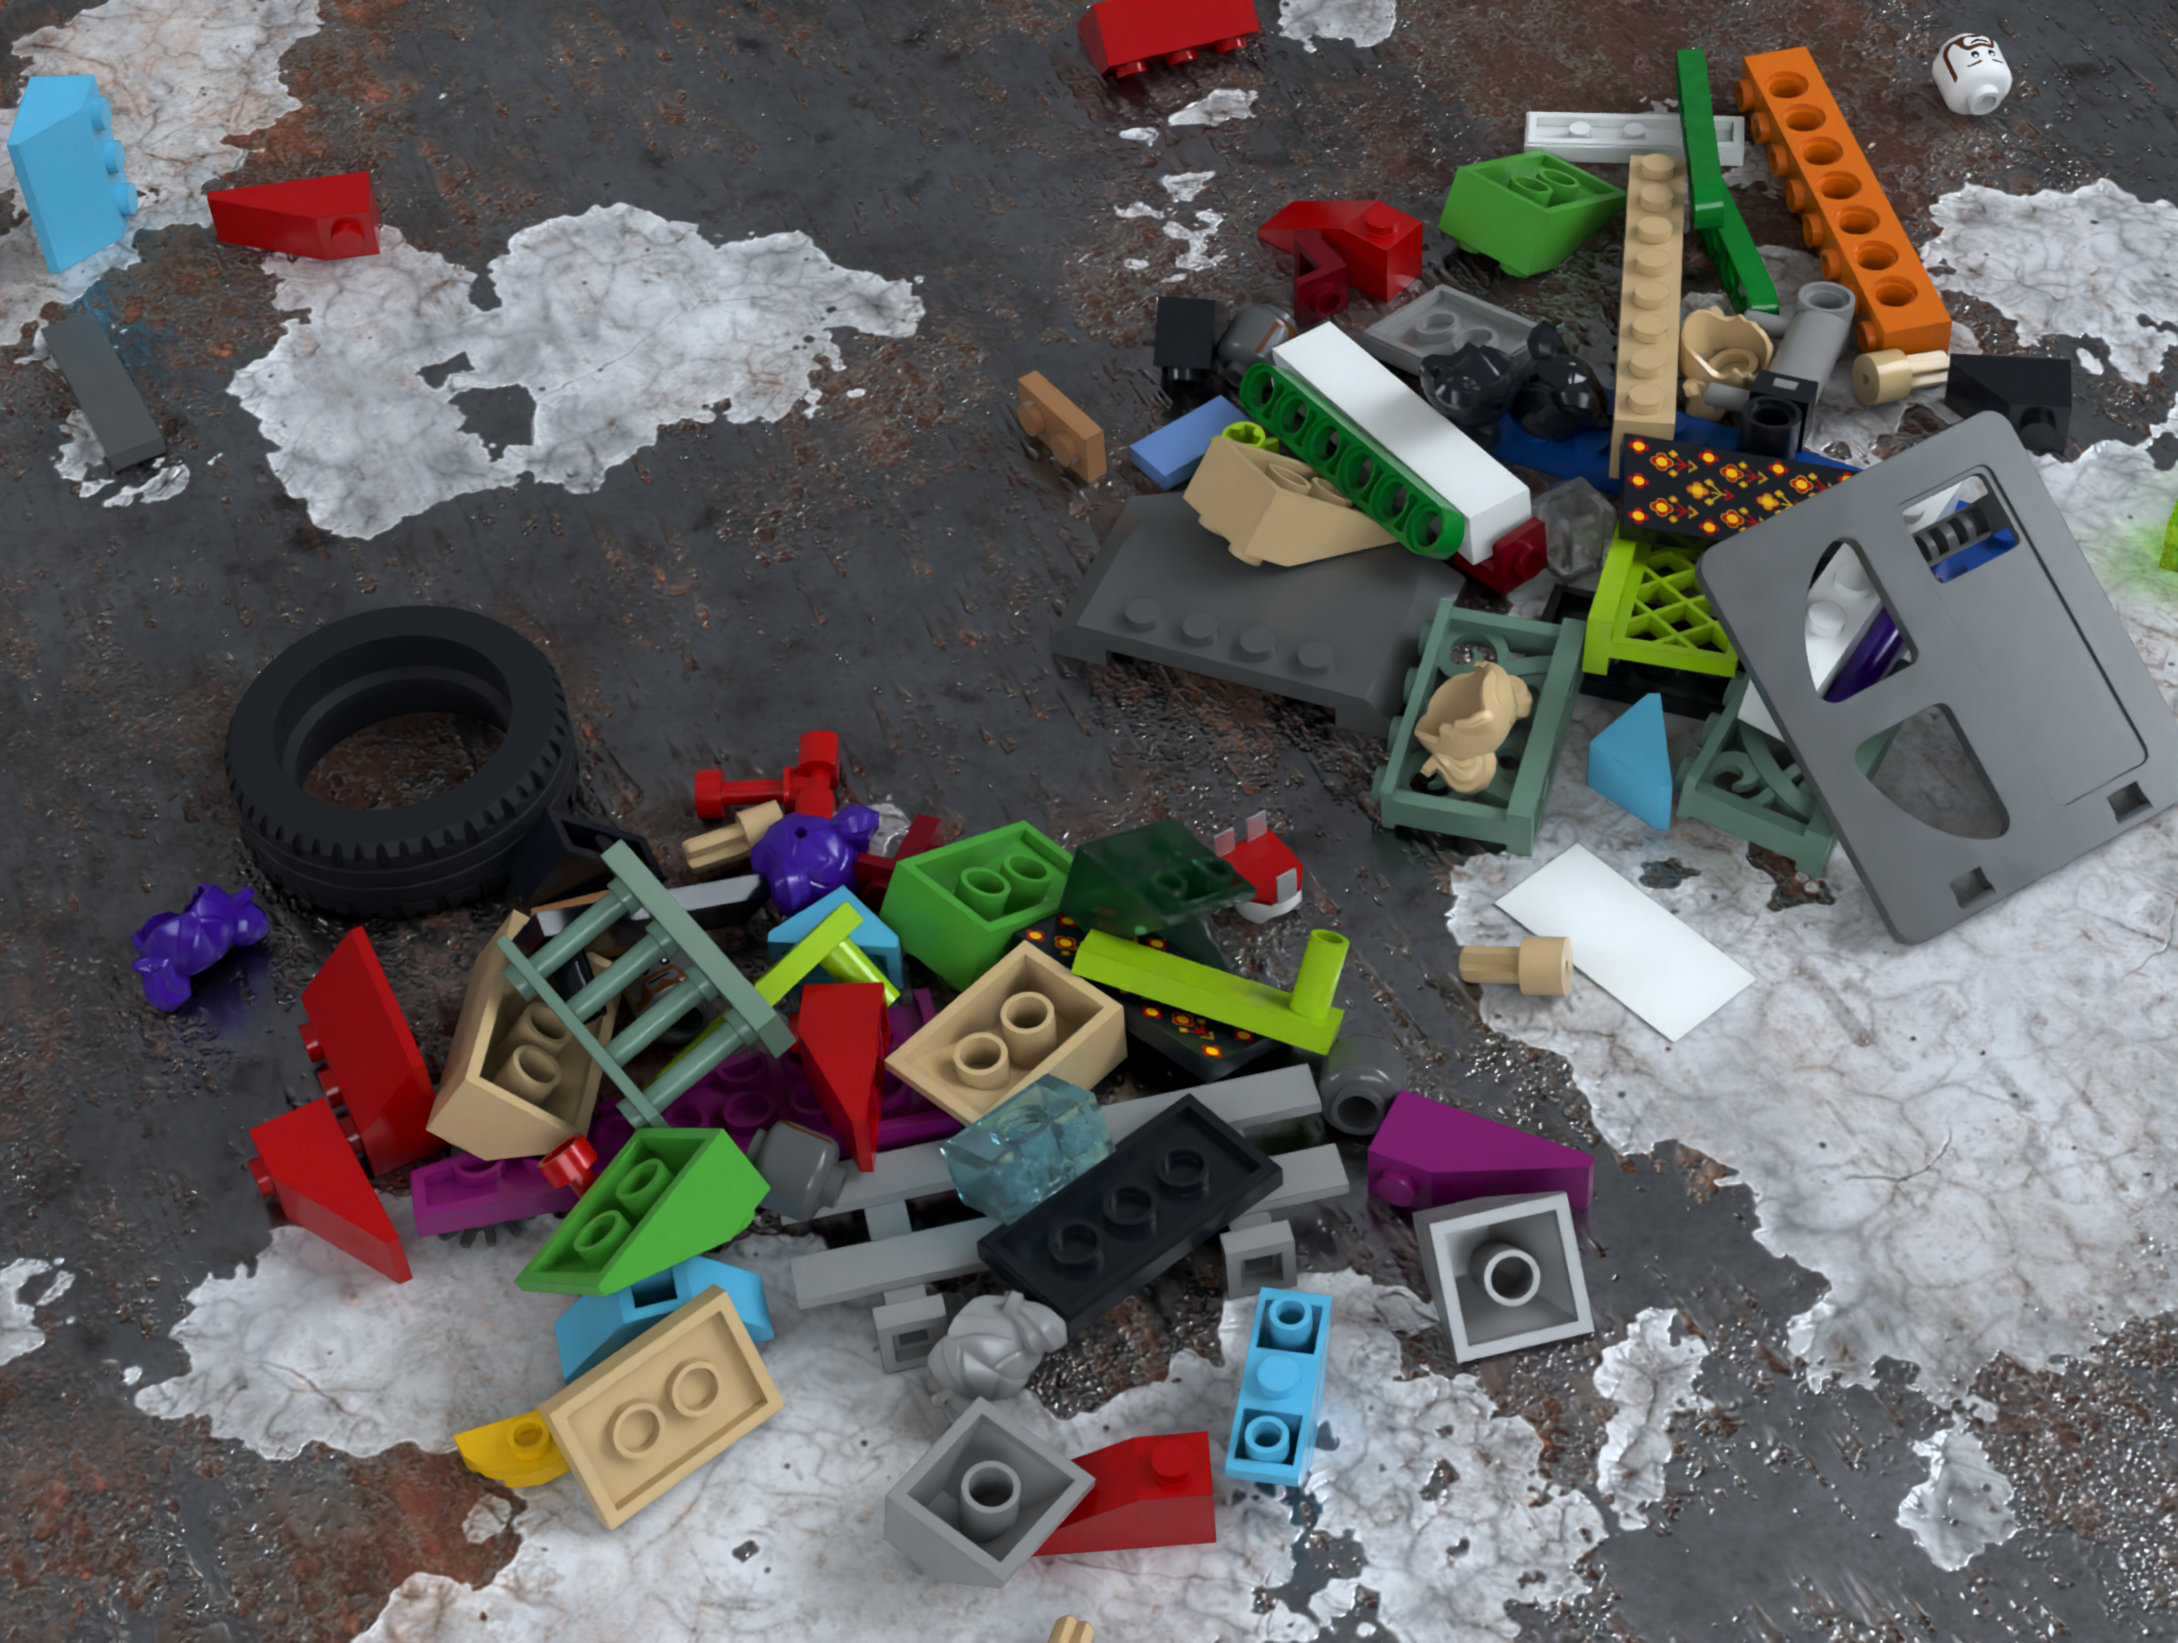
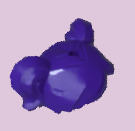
(816, 864)
(190, 942)

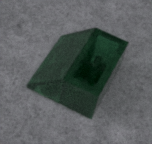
(1148, 881)

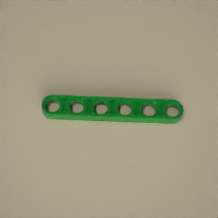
(1699, 140)
(1345, 465)

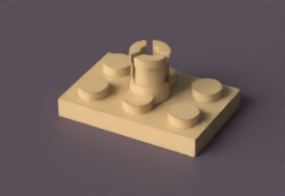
(661, 1406)

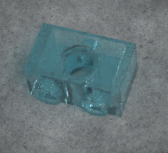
(1027, 1148)

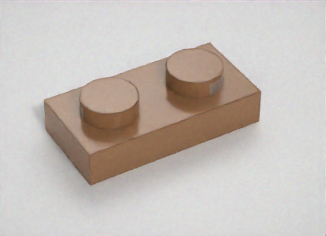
(1061, 426)

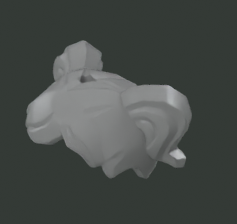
(992, 1351)

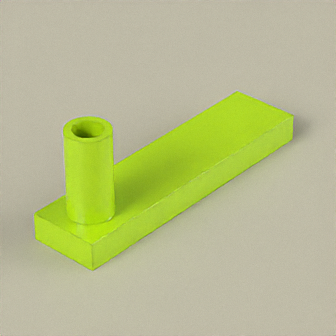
(823, 944)
(1293, 1018)

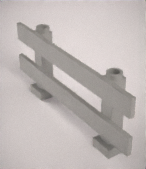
(902, 1261)

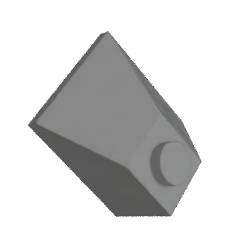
(1504, 1272)
(982, 1499)

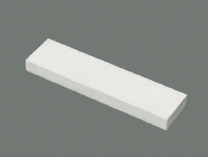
(1617, 136)

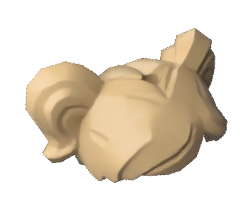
(1720, 352)
(1469, 723)

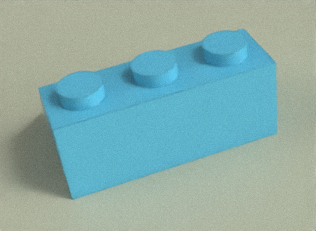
(70, 168)

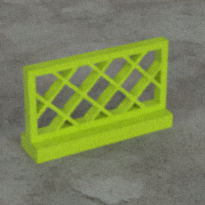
(1621, 613)

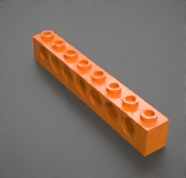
(1840, 203)

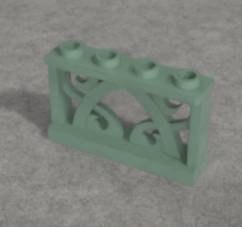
(1518, 793)
(1800, 836)

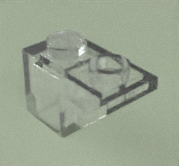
(1576, 527)

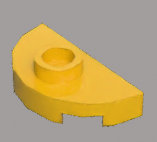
(513, 1451)

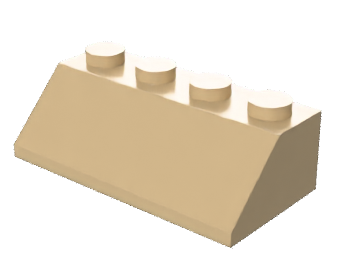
(513, 1068)

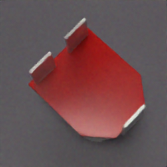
(1266, 865)

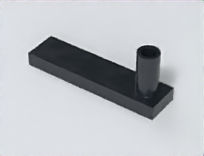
(709, 904)

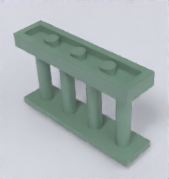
(669, 933)

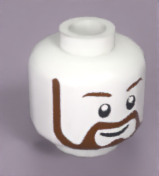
(1971, 72)

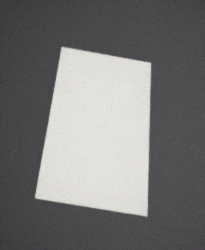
(1627, 942)

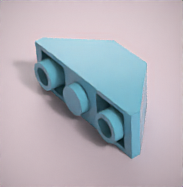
(603, 1325)
(1281, 1389)

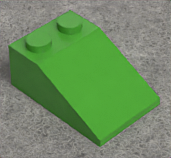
(1527, 210)
(969, 897)
(649, 1210)

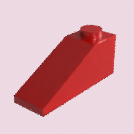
(303, 217)
(1372, 237)
(843, 1050)
(324, 1186)
(1143, 1497)

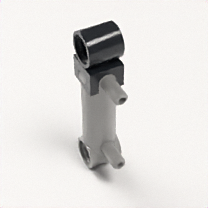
(1783, 398)

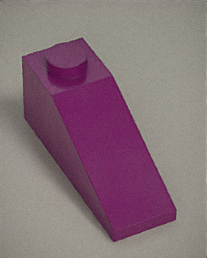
(1444, 1156)

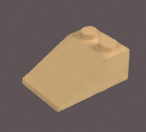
(1276, 507)
(1010, 1031)

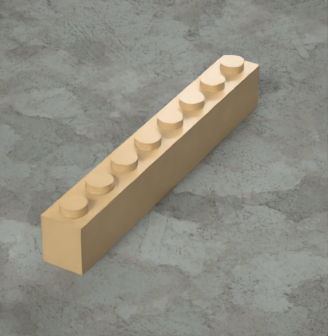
(1649, 302)

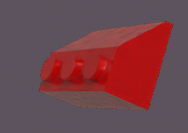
(1133, 33)
(369, 1058)

